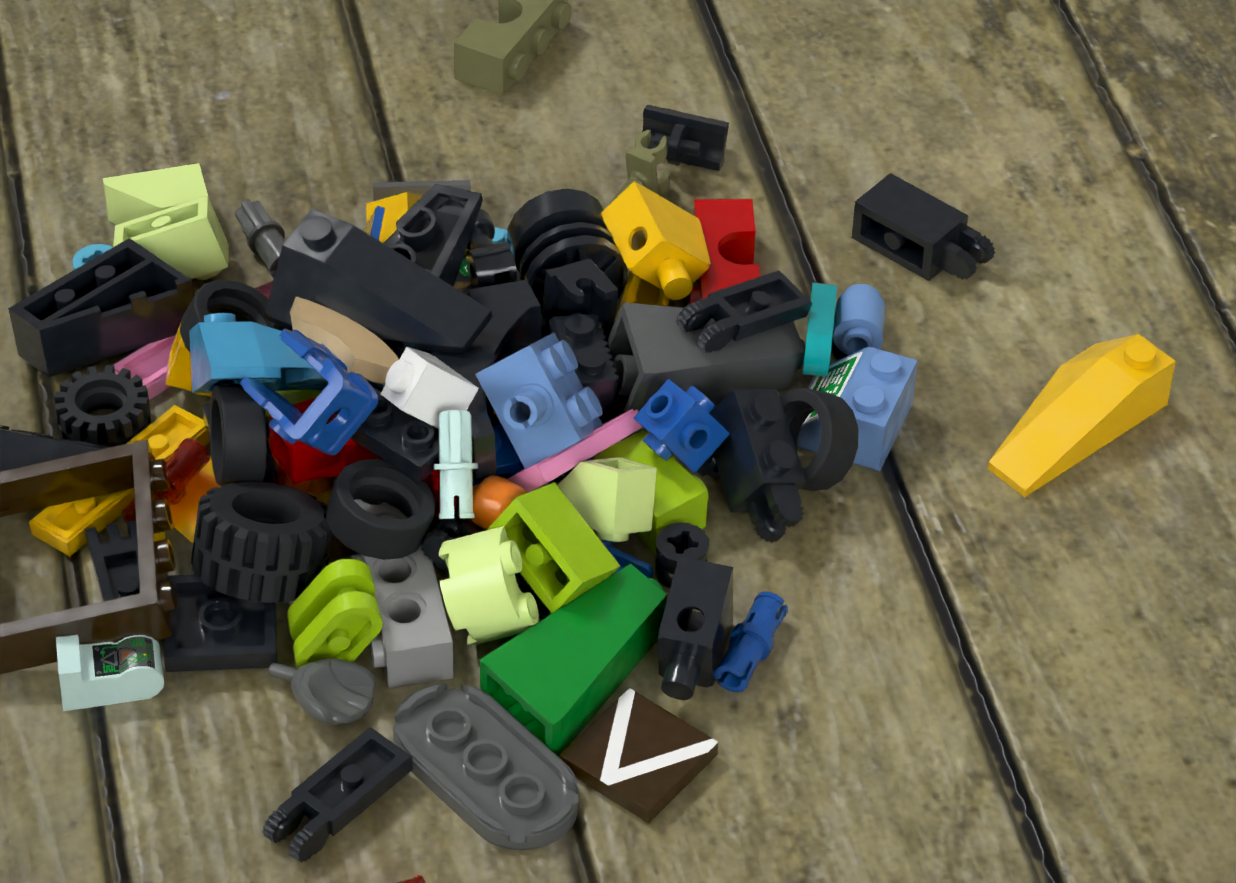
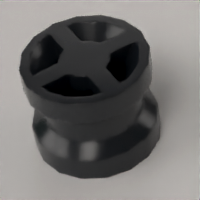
(677, 541)

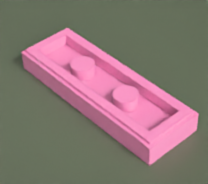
(563, 461)

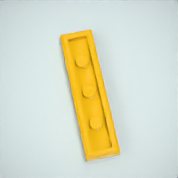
(65, 523)

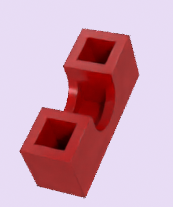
(730, 243)

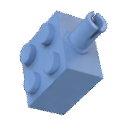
(541, 399)

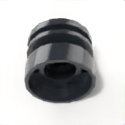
(559, 231)

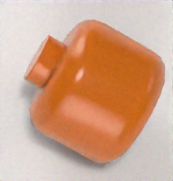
(492, 498)

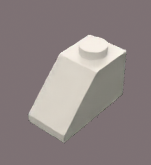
(426, 386)

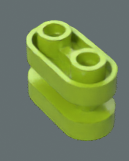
(335, 614)

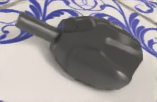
(330, 689)

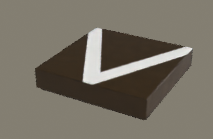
(639, 755)

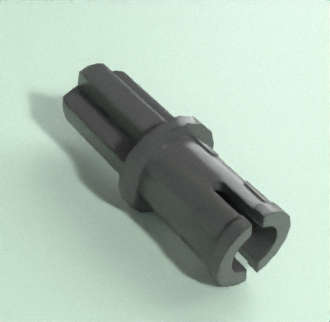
(263, 234)

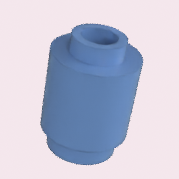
(859, 319)

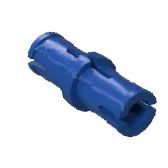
(751, 642)

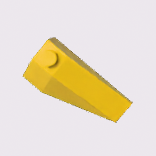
(1084, 409)

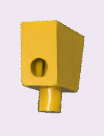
(658, 240)

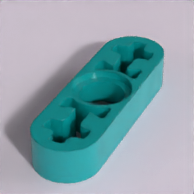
(820, 330)

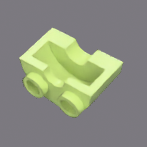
(484, 587)

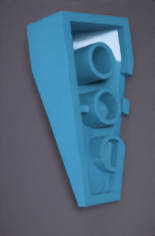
(231, 350)

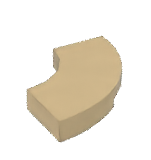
(347, 339)

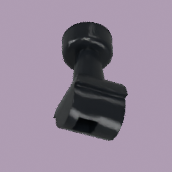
(488, 262)

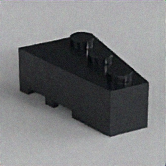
(101, 310)

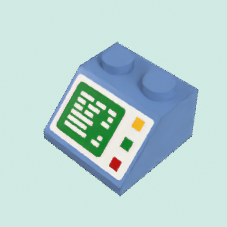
(878, 391)

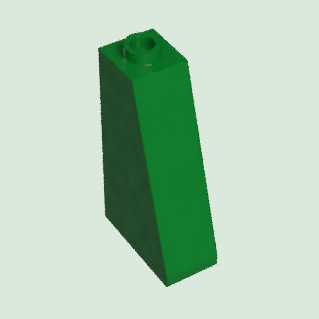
(576, 657)

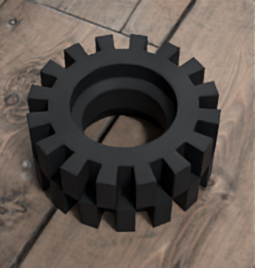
(99, 392)

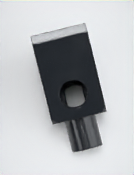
(694, 641)

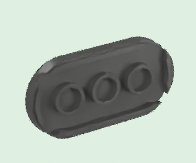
(487, 766)

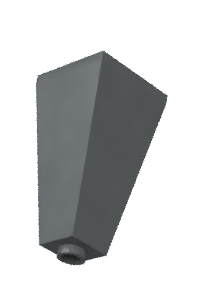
(653, 348)

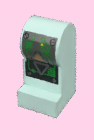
(108, 671)

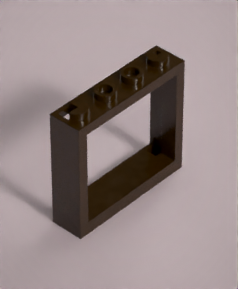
(83, 476)

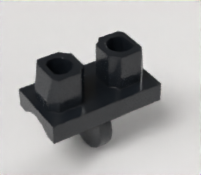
(688, 137)

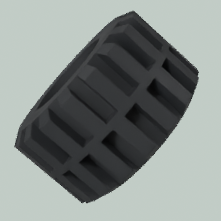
(260, 541)

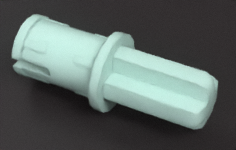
(455, 463)

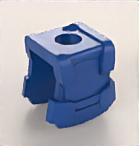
(344, 392)

